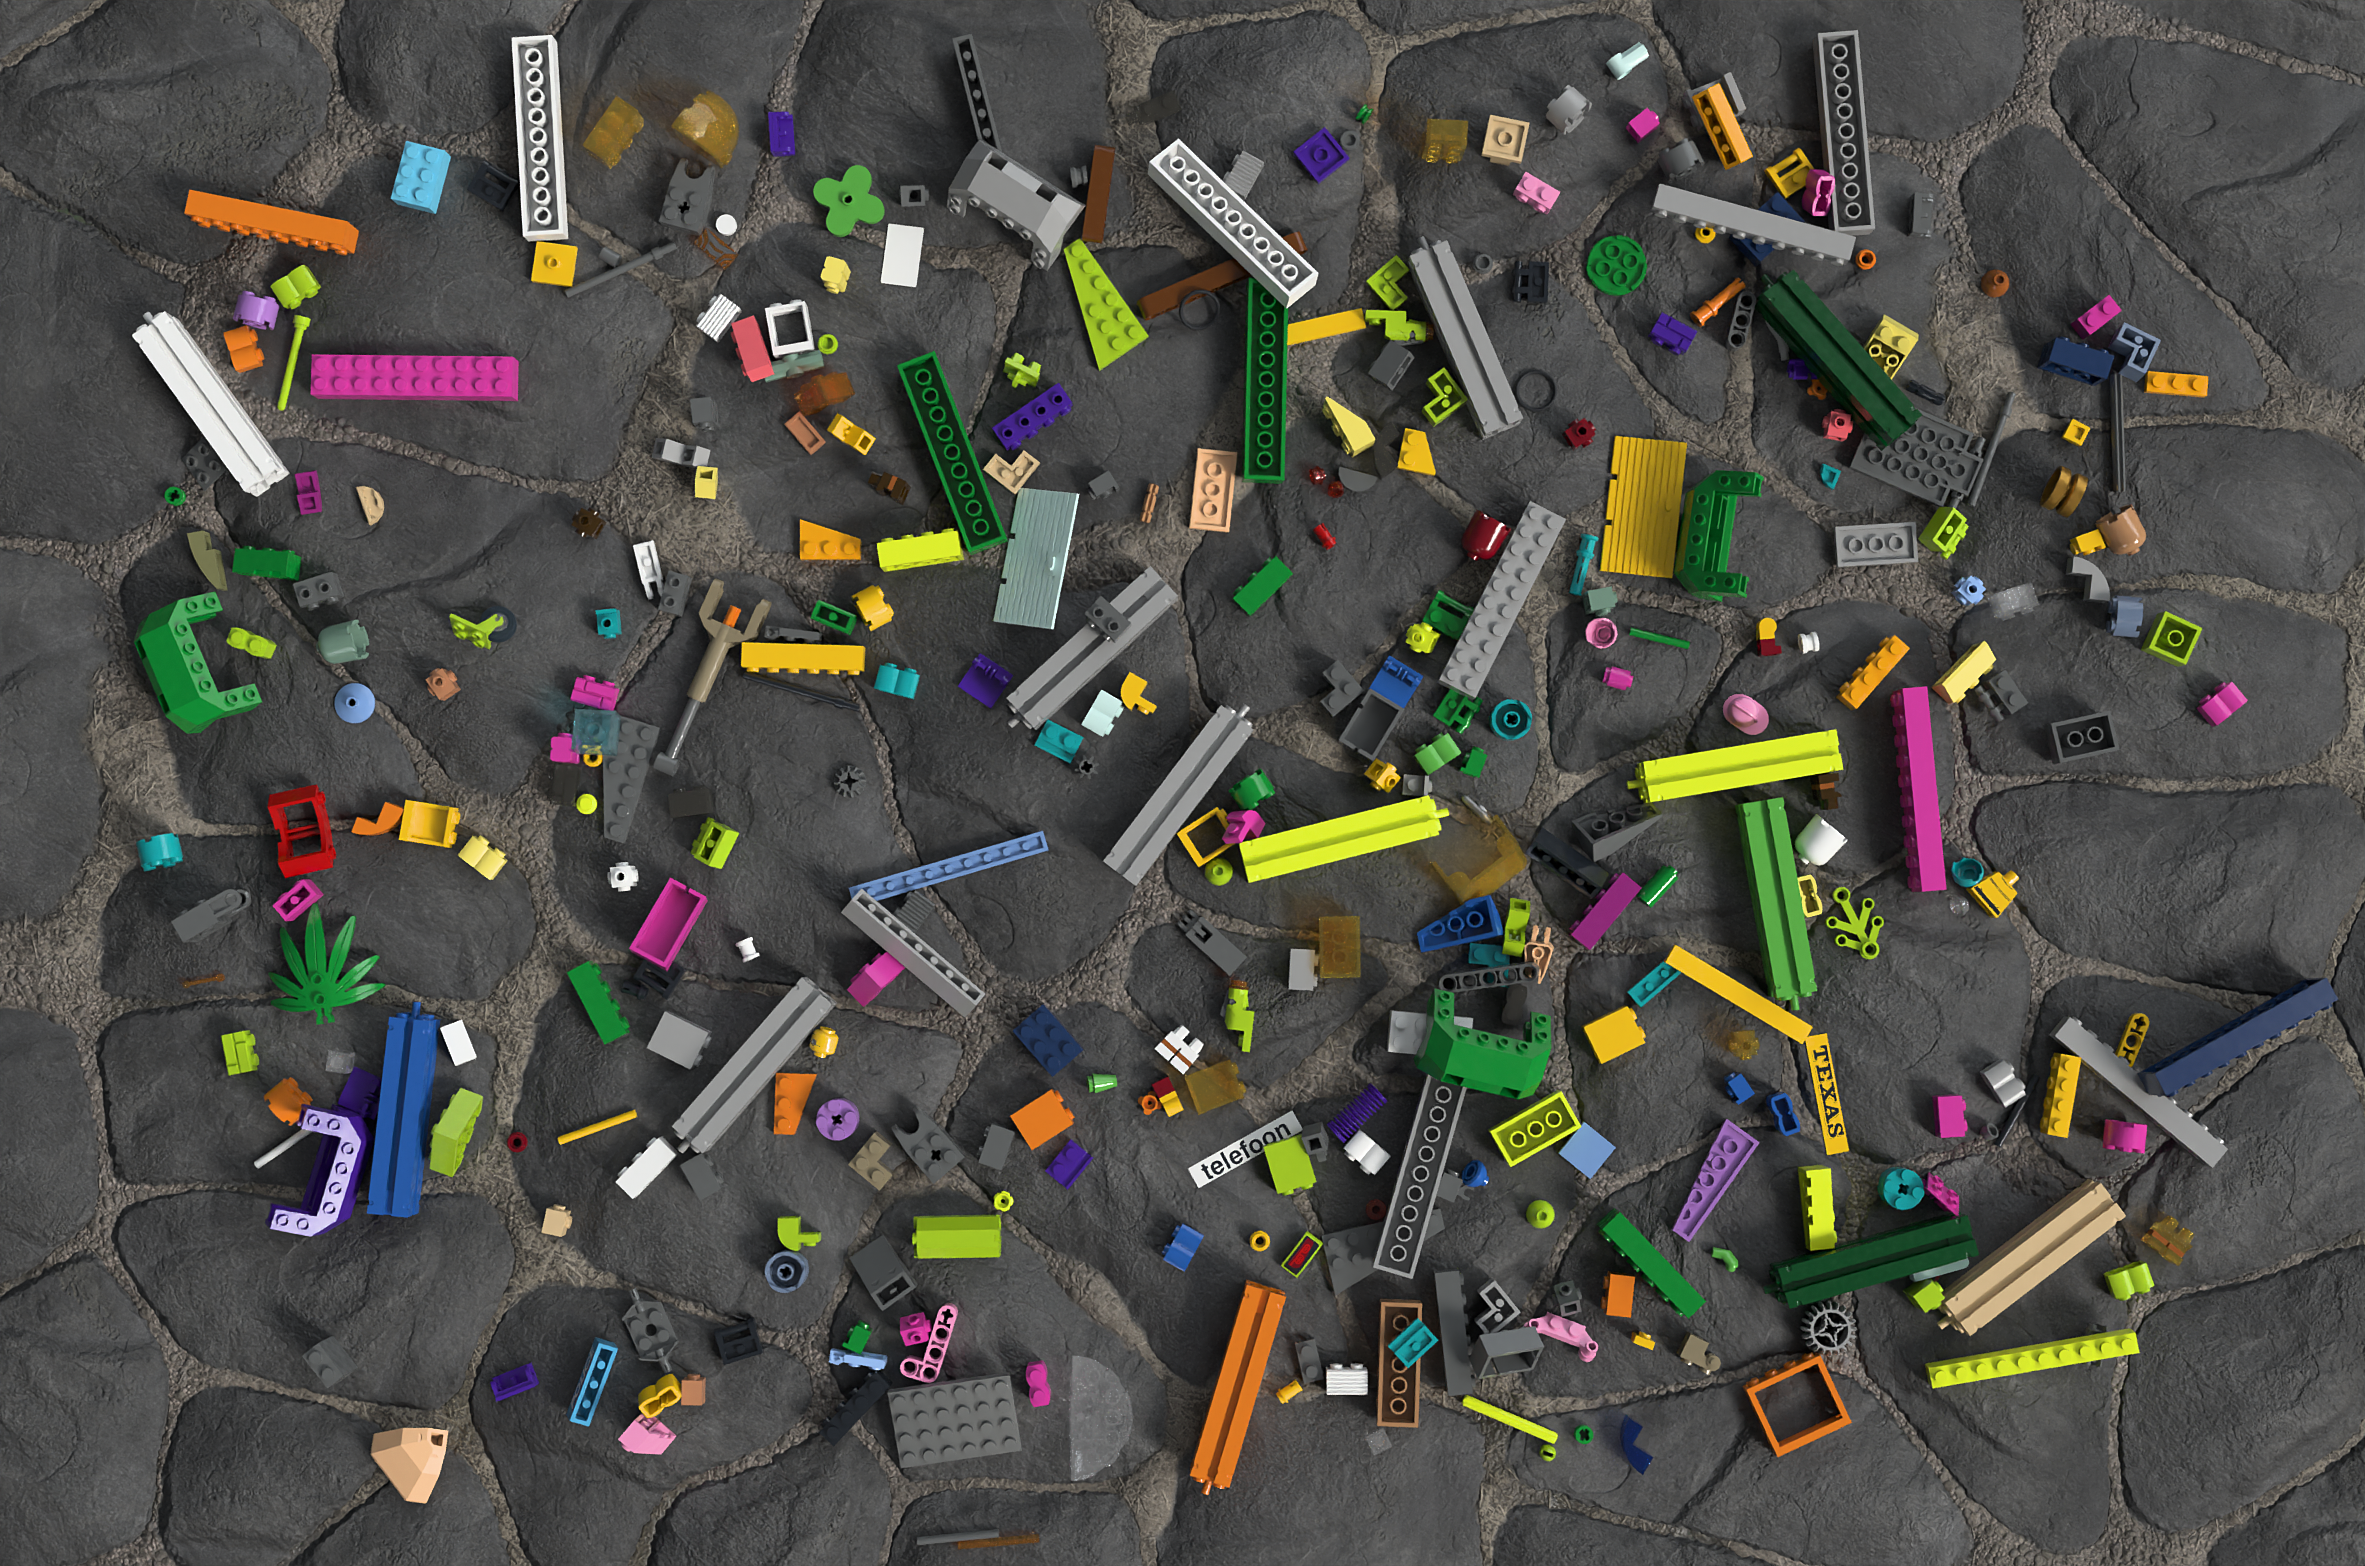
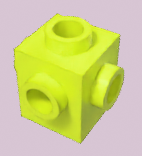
(1422, 637)

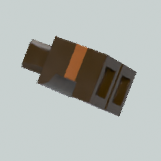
(890, 484)
(1824, 790)

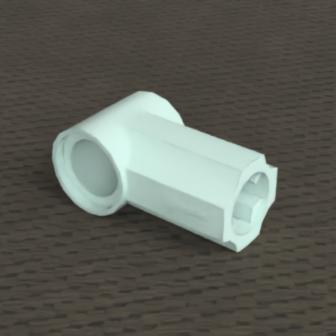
(1623, 63)

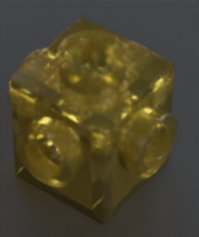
(1737, 1041)

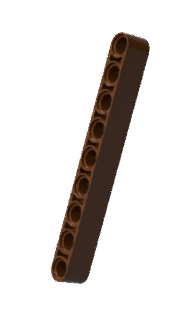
(1210, 280)

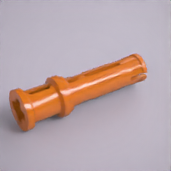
(1711, 307)

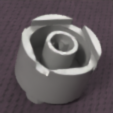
(1568, 109)

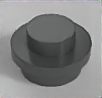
(1482, 263)

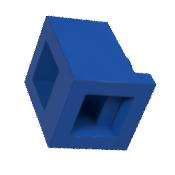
(1737, 1087)

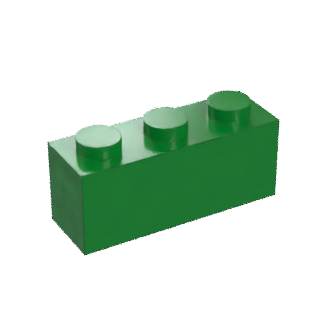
(1261, 585)

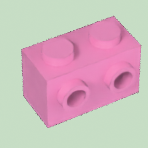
(1536, 193)

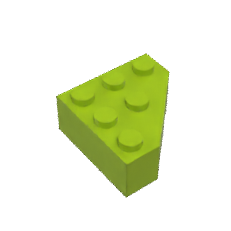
(454, 1132)

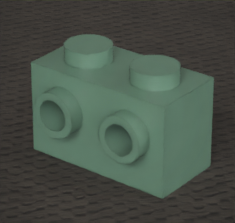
(1599, 601)

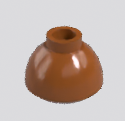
(1995, 283)

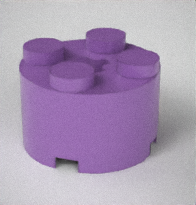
(256, 311)
(826, 1122)

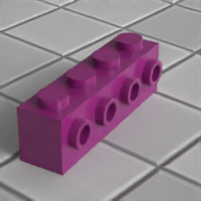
(1604, 911)

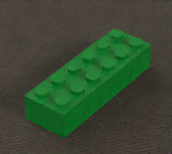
(1654, 1266)

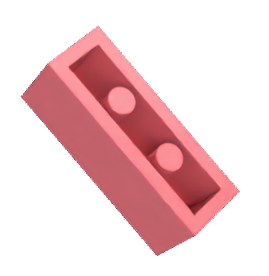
(751, 349)

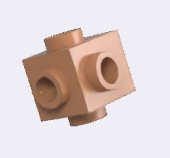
(442, 683)

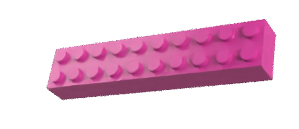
(414, 377)
(1918, 789)

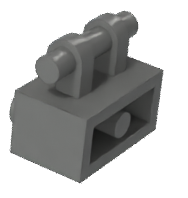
(2003, 692)

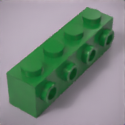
(598, 1001)

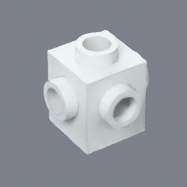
(630, 876)

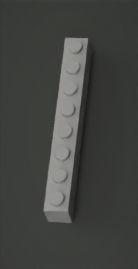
(913, 953)

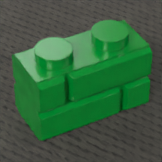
(834, 617)

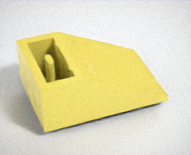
(1890, 344)
(1352, 429)

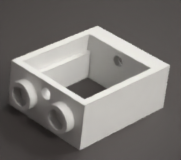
(797, 348)

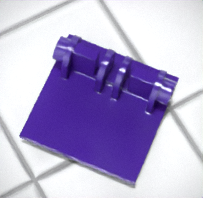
(985, 680)
(362, 1093)

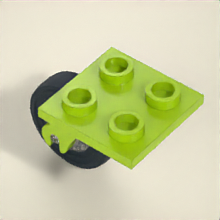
(495, 625)

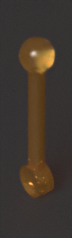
(220, 977)

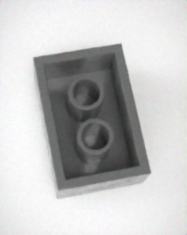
(2081, 737)

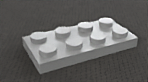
(1875, 544)

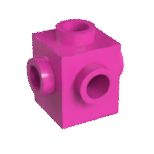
(915, 1328)

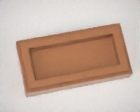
(805, 433)

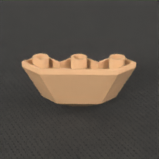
(411, 1459)

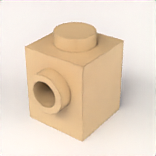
(557, 1220)

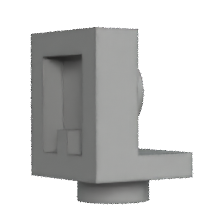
(1416, 785)

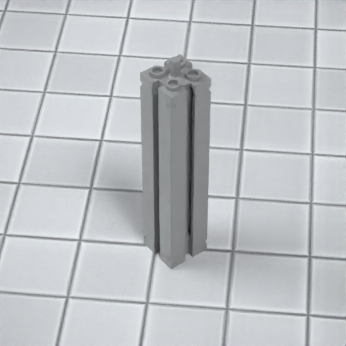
(1463, 338)
(1088, 653)
(1180, 793)
(753, 1066)

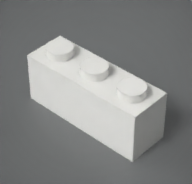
(646, 1166)

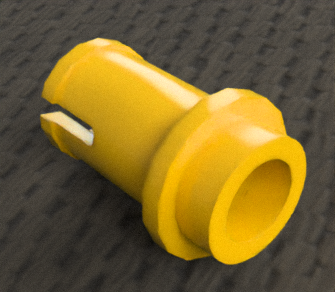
(1288, 1391)

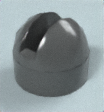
(1989, 1131)

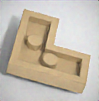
(1012, 476)

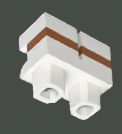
(1186, 1055)

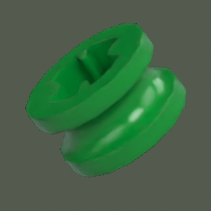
(1364, 114)
(172, 490)
(1577, 1436)

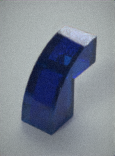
(1636, 1455)

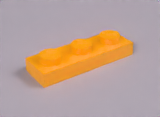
(2176, 384)

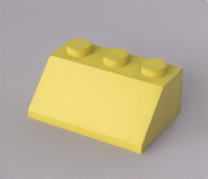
(1965, 673)

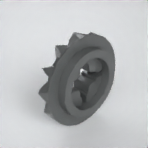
(857, 787)

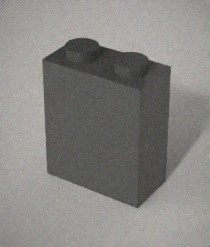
(330, 1361)

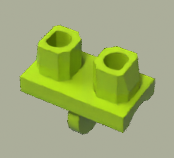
(1021, 374)

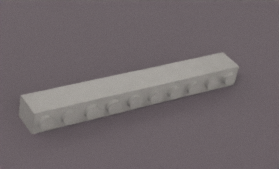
(1752, 224)
(2126, 1082)

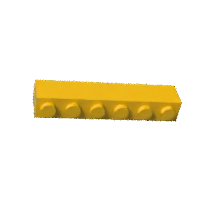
(803, 657)

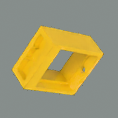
(1221, 814)

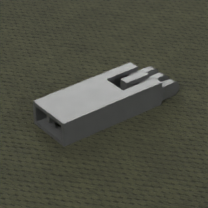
(1216, 947)

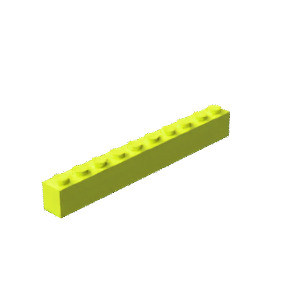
(2032, 1358)

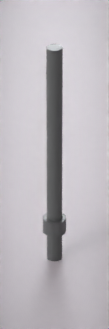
(656, 253)
(2004, 412)

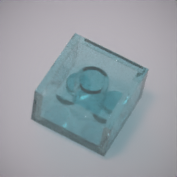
(596, 732)

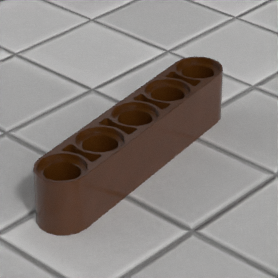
(1098, 194)

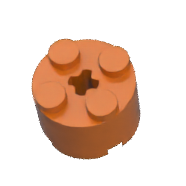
(287, 1100)

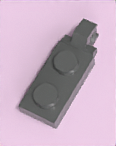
(790, 634)

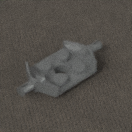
(656, 1346)

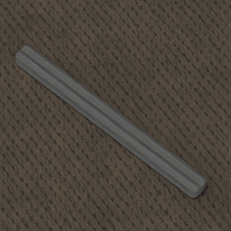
(2117, 432)

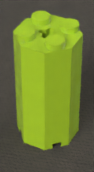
(957, 1236)

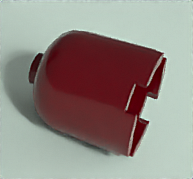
(1483, 536)

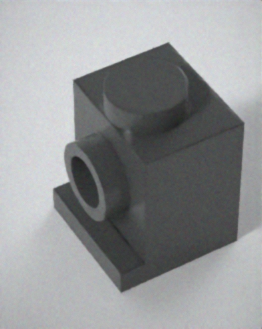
(906, 200)
(1102, 486)

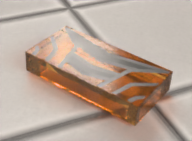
(716, 248)

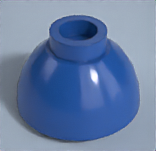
(1475, 1174)

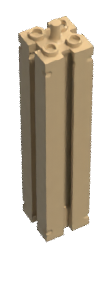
(2029, 1257)

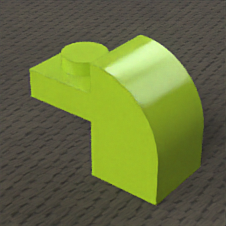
(791, 1236)

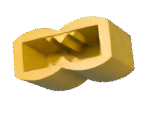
(662, 1394)

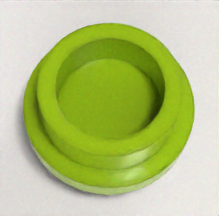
(827, 344)

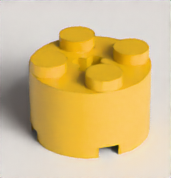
(872, 607)

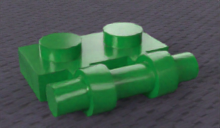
(1451, 706)

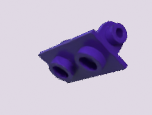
(1797, 370)

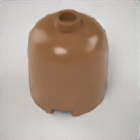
(2122, 531)

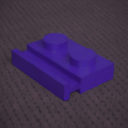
(1069, 1164)

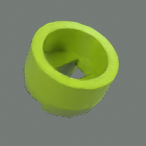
(1548, 1448)

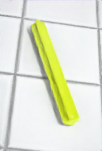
(1509, 1419)

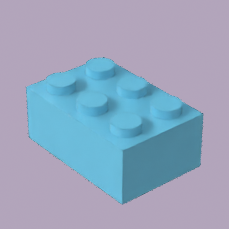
(420, 177)

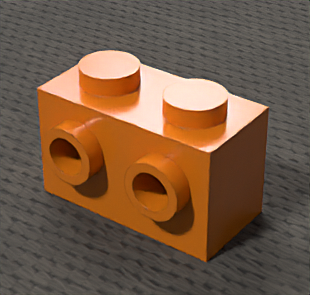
(1618, 1294)

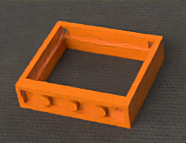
(1807, 1435)

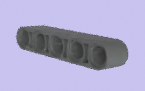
(1497, 971)

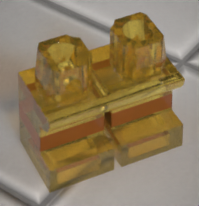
(2167, 1242)

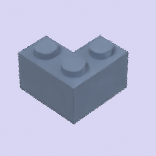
(2136, 347)

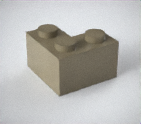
(868, 1161)

